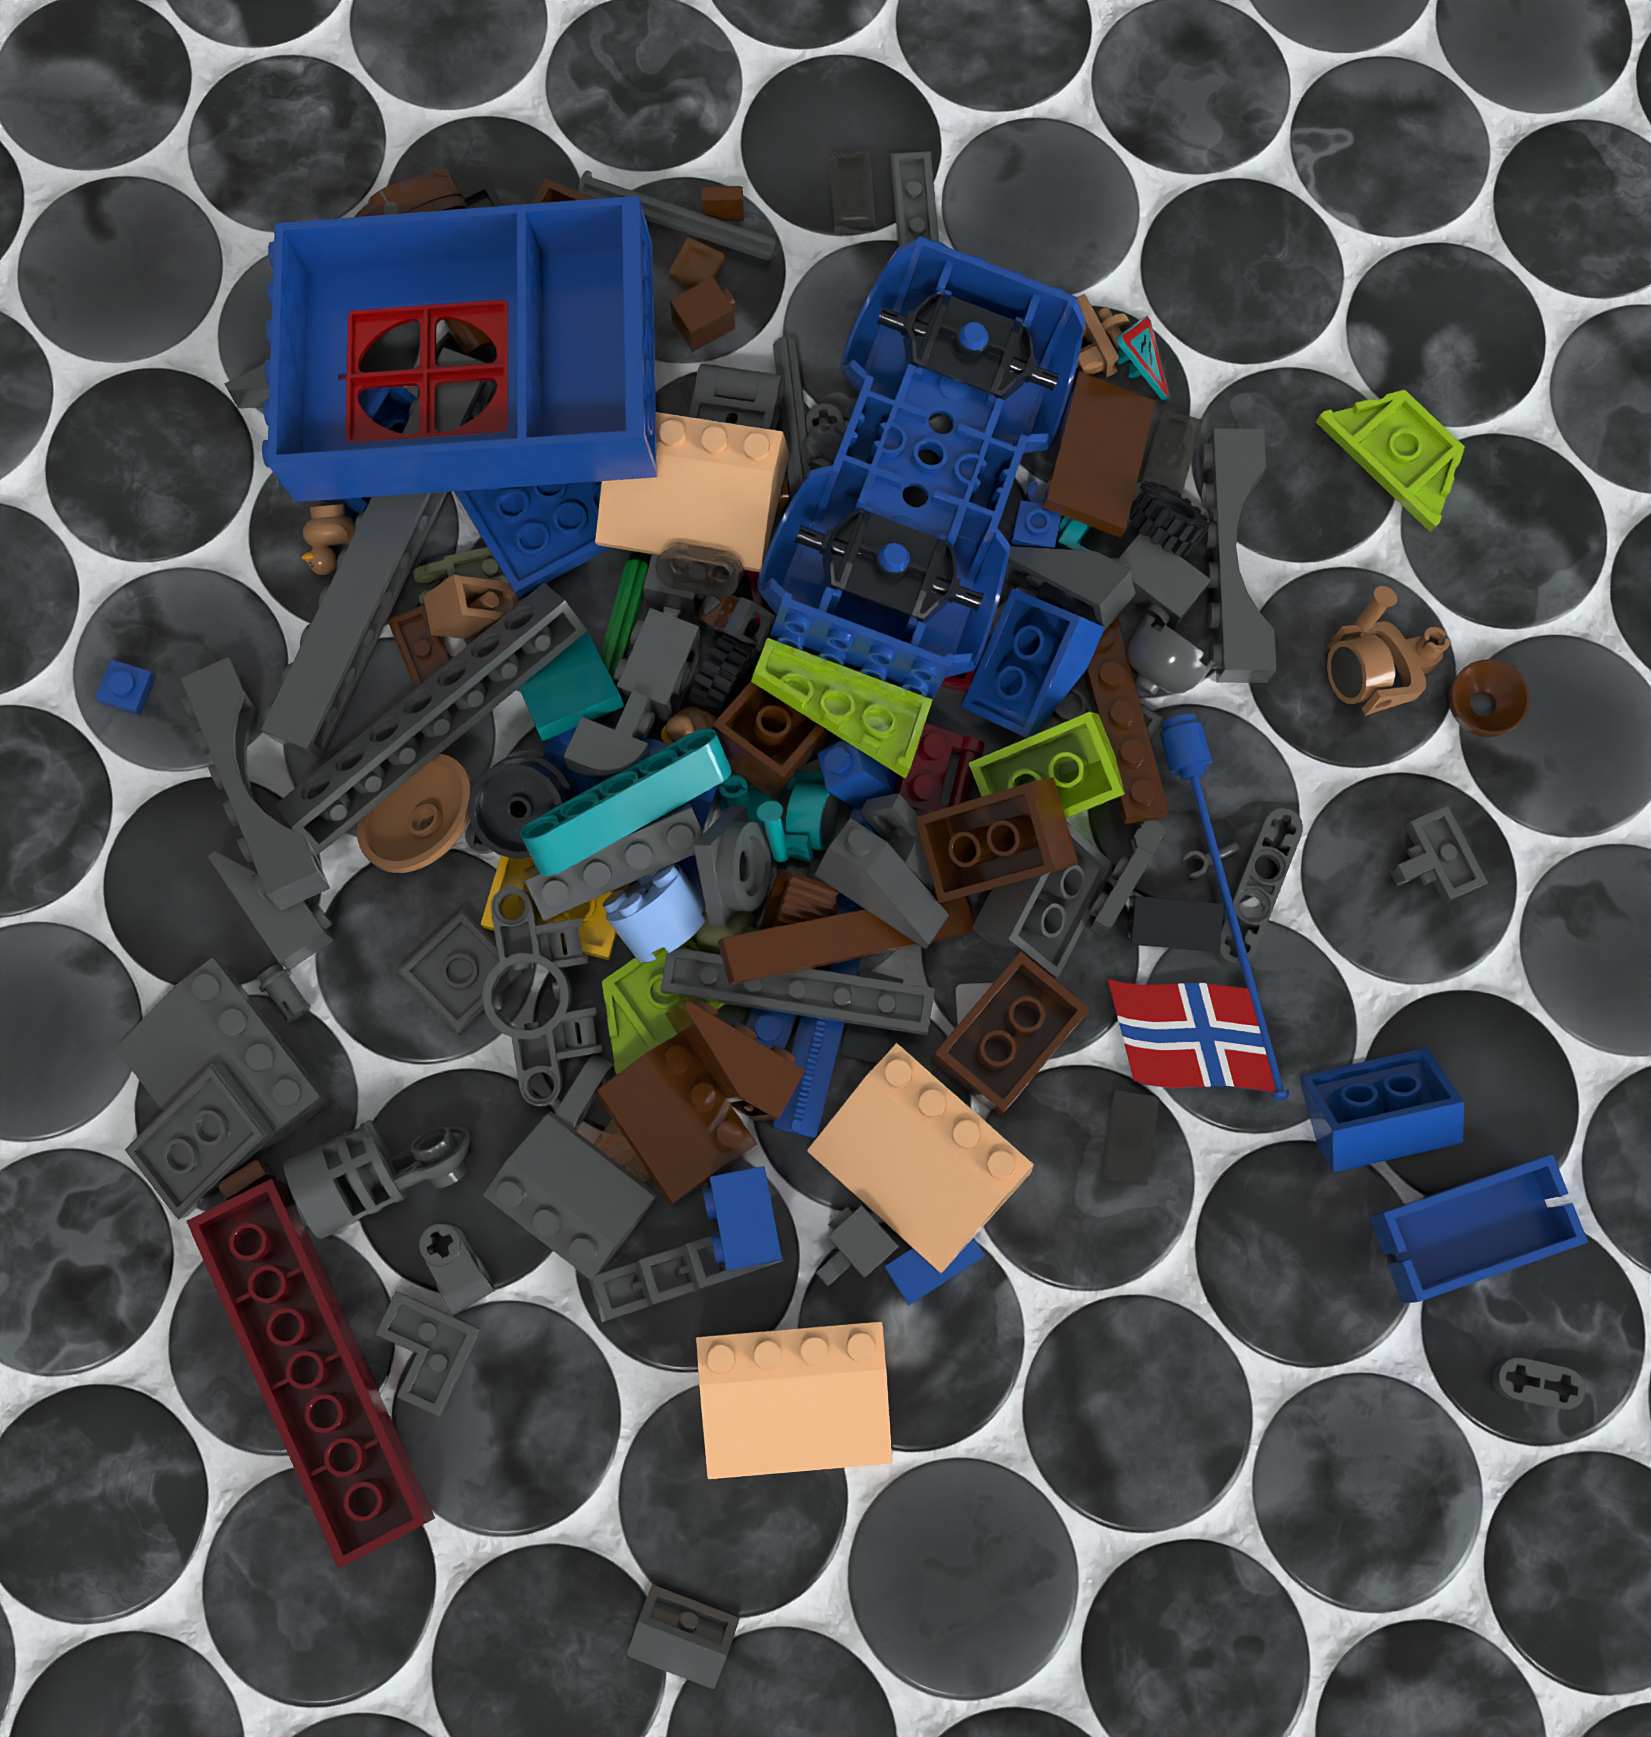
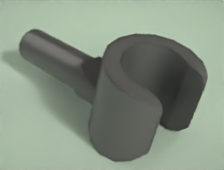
(1206, 859)

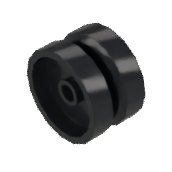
(514, 795)

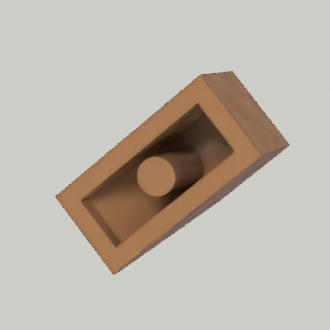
(467, 606)

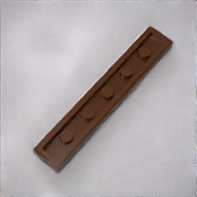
(826, 942)

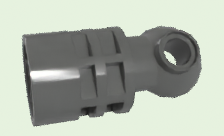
(359, 1176)

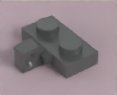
(1440, 856)

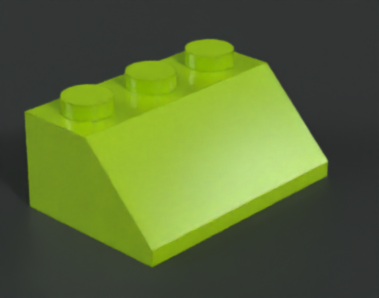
(1071, 752)

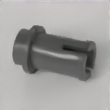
(283, 992)

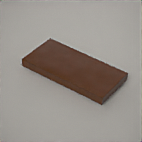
(1099, 454)

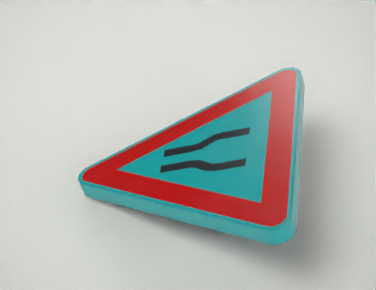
(1140, 347)

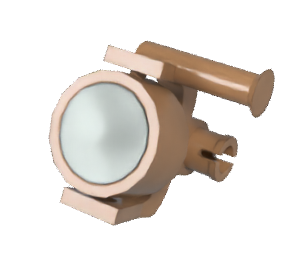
(1365, 656)

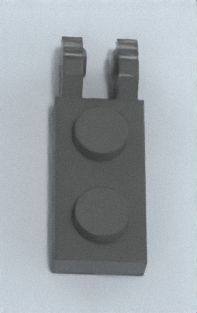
(1127, 874)

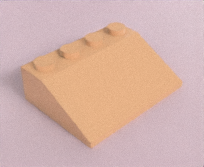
(710, 490)
(920, 1158)
(794, 1400)

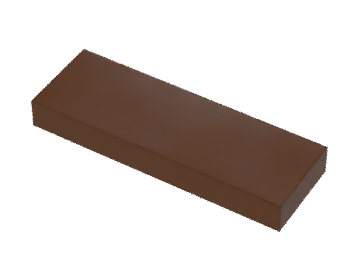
(419, 649)

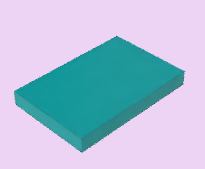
(569, 689)

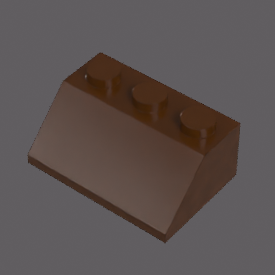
(676, 1118)

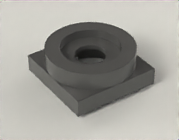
(733, 865)

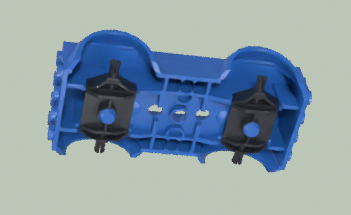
(852, 562)

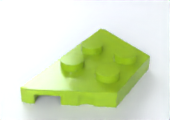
(1400, 450)
(639, 1007)

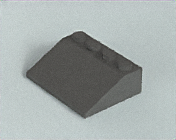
(215, 1021)

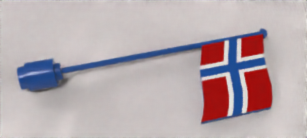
(1197, 1030)

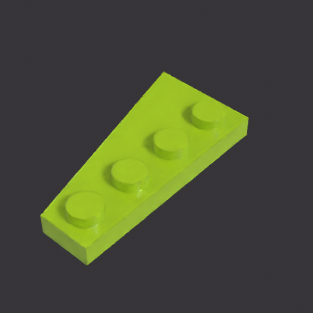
(850, 704)

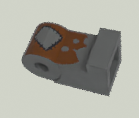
(732, 616)

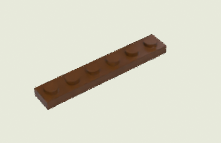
(1120, 711)

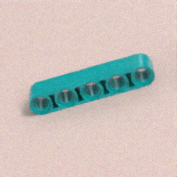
(626, 802)

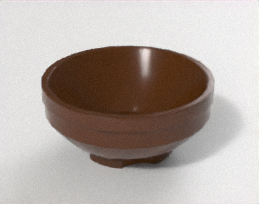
(1504, 689)

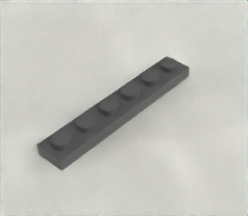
(803, 993)

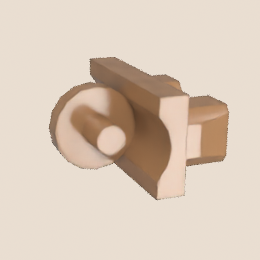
(1100, 352)

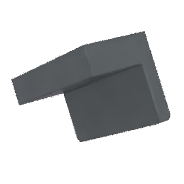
(683, 1637)

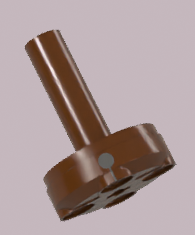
(424, 194)

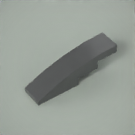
(661, 1279)

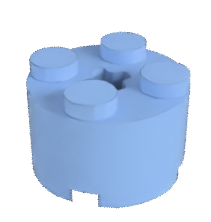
(656, 912)

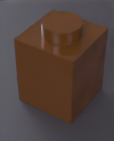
(703, 313)

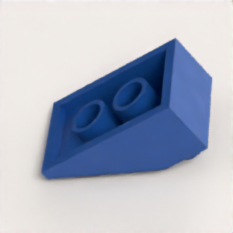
(1030, 663)

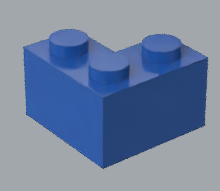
(744, 1219)

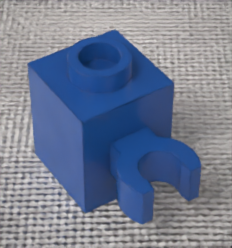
(1034, 524)

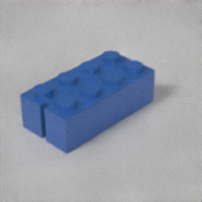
(1477, 1229)

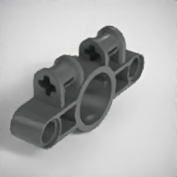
(518, 946)

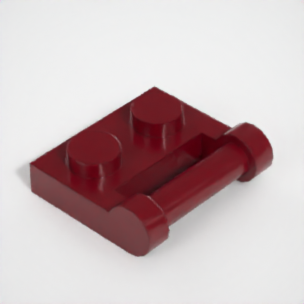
(929, 767)

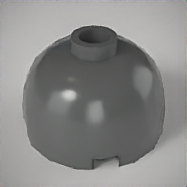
(1165, 659)

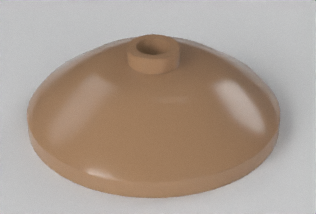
(418, 818)

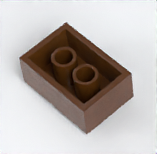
(767, 739)
(996, 840)
(1010, 1034)

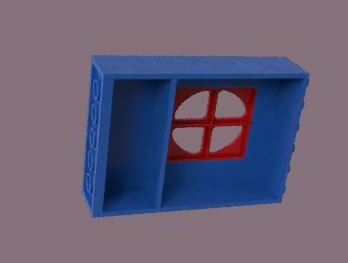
(547, 283)

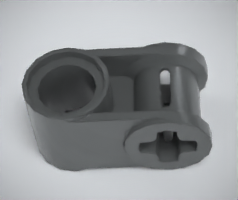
(459, 1275)

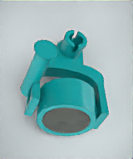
(809, 817)

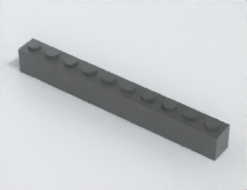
(364, 589)

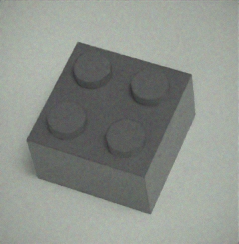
(660, 663)

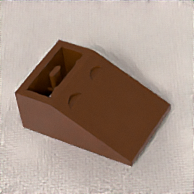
(748, 1074)

